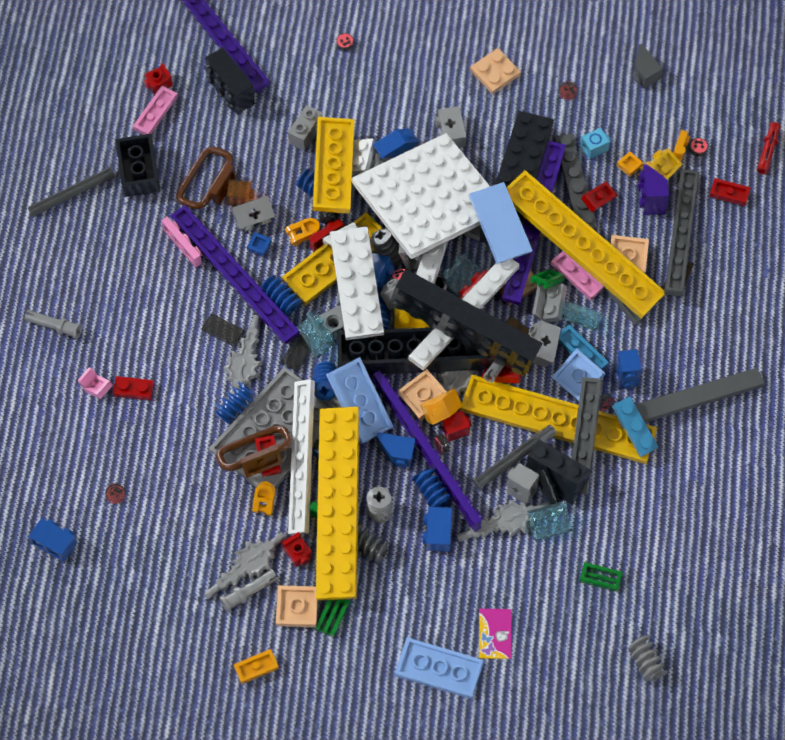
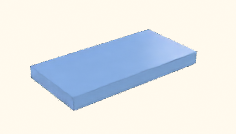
(500, 223)
(356, 389)
(439, 668)

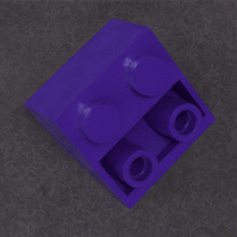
(653, 191)

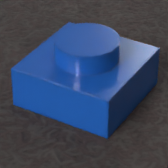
(259, 244)

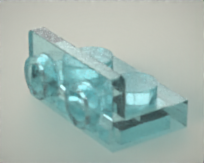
(316, 335)

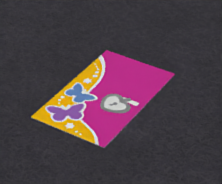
(495, 633)

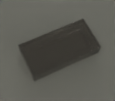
(223, 330)
(296, 354)

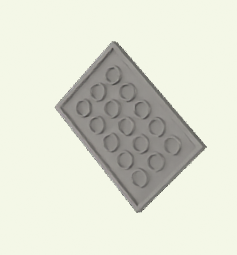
(268, 409)

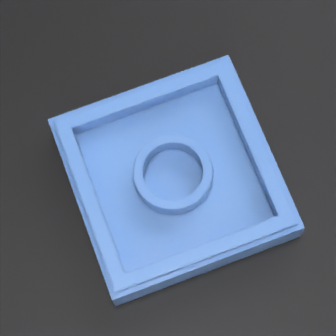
(573, 370)

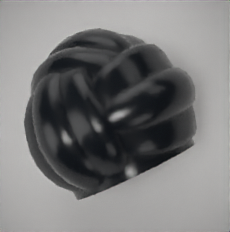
(327, 217)

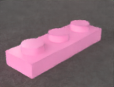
(155, 111)
(182, 241)
(577, 275)

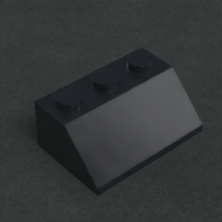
(564, 471)

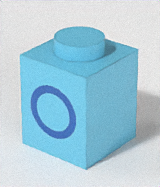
(595, 143)

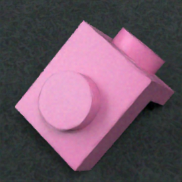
(94, 384)

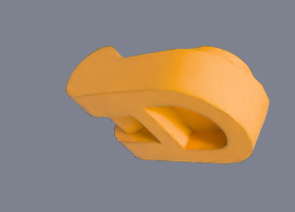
(682, 141)
(307, 226)
(264, 493)

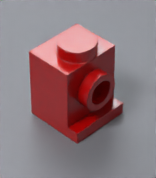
(158, 78)
(293, 543)

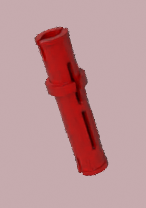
(773, 131)

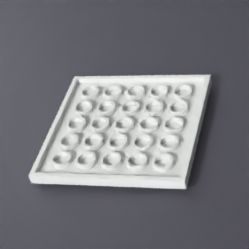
(423, 194)

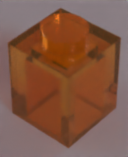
(240, 192)

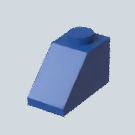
(396, 143)
(397, 449)

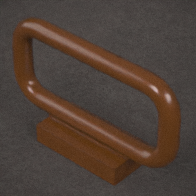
(219, 186)
(260, 460)

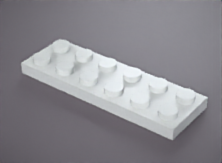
(356, 283)

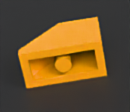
(441, 406)

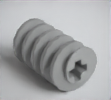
(379, 504)
(646, 660)

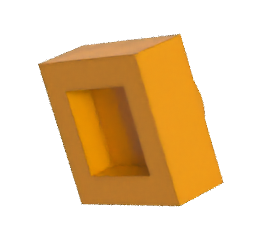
(629, 164)

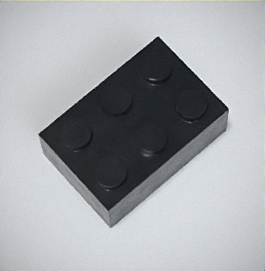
(229, 81)
(137, 165)

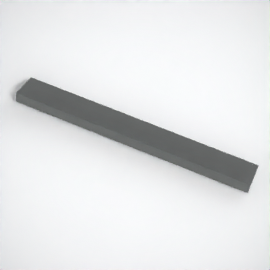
(681, 233)
(699, 395)

